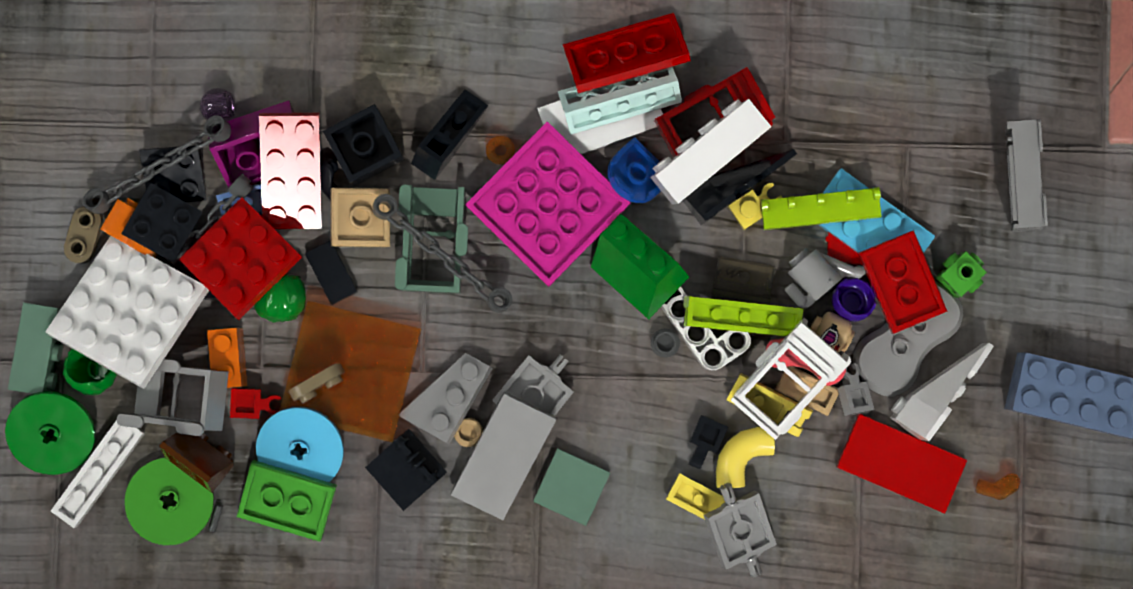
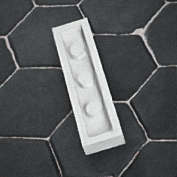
(97, 473)

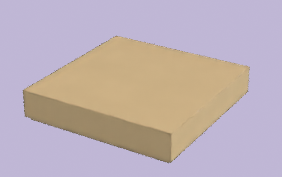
(354, 221)

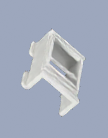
(809, 349)

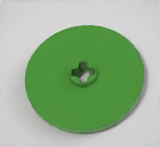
(147, 511)

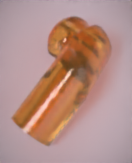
(1000, 489)

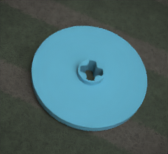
(311, 431)

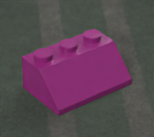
(242, 149)

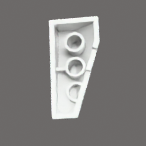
(927, 406)

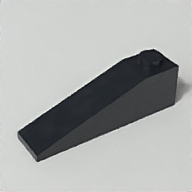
(728, 186)

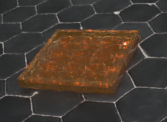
(375, 362)

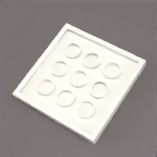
(127, 311)

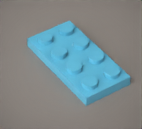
(872, 232)

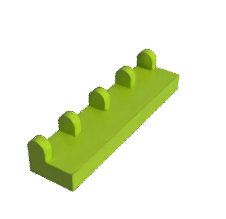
(821, 208)
(740, 316)

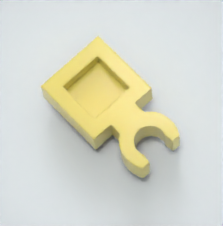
(748, 207)

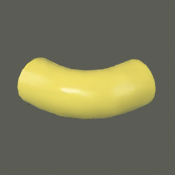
(738, 452)

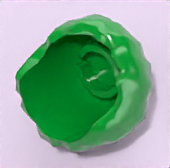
(283, 300)
(87, 375)

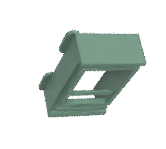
(431, 203)

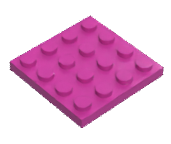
(547, 204)

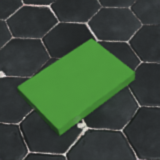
(286, 500)

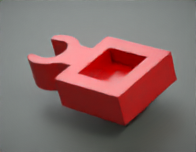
(248, 403)

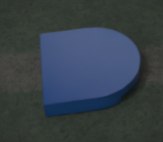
(631, 173)

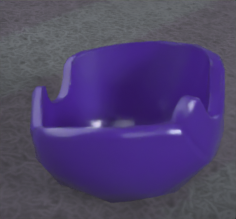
(853, 299)

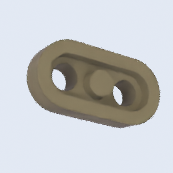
(85, 235)
(306, 390)

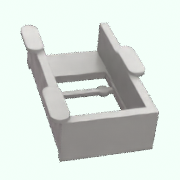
(1027, 201)
(150, 399)

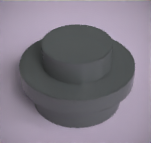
(665, 343)

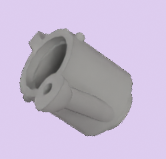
(816, 275)

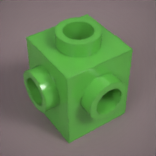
(952, 277)

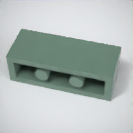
(35, 351)

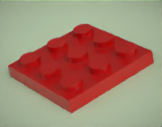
(240, 258)

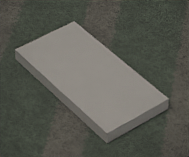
(503, 455)

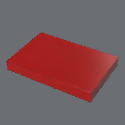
(902, 282)

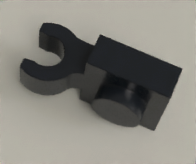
(708, 437)

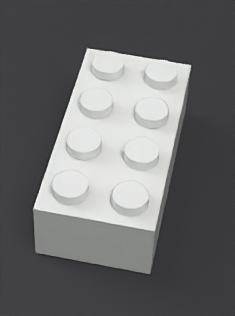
(710, 152)

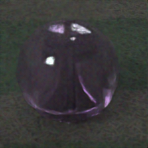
(218, 102)

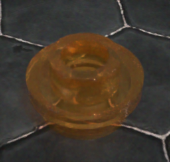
(497, 141)

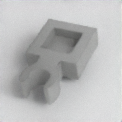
(854, 394)

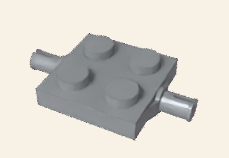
(538, 385)
(740, 530)

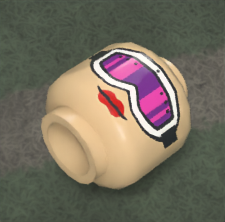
(834, 330)

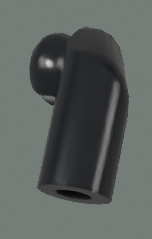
(327, 171)

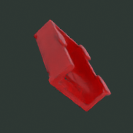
(740, 86)

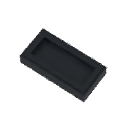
(331, 273)

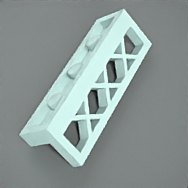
(620, 101)

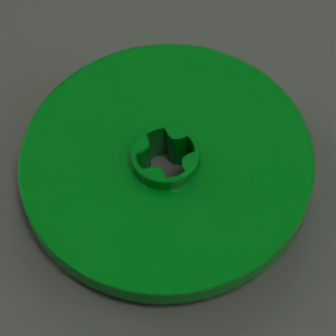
(28, 428)

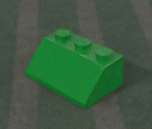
(636, 266)

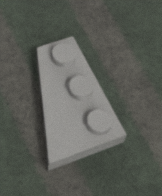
(448, 399)

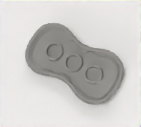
(893, 360)

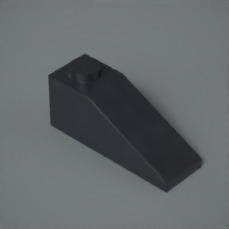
(448, 134)

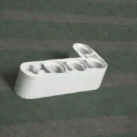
(708, 341)

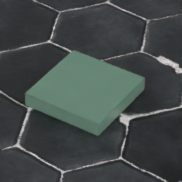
(571, 487)

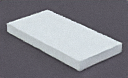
(602, 135)

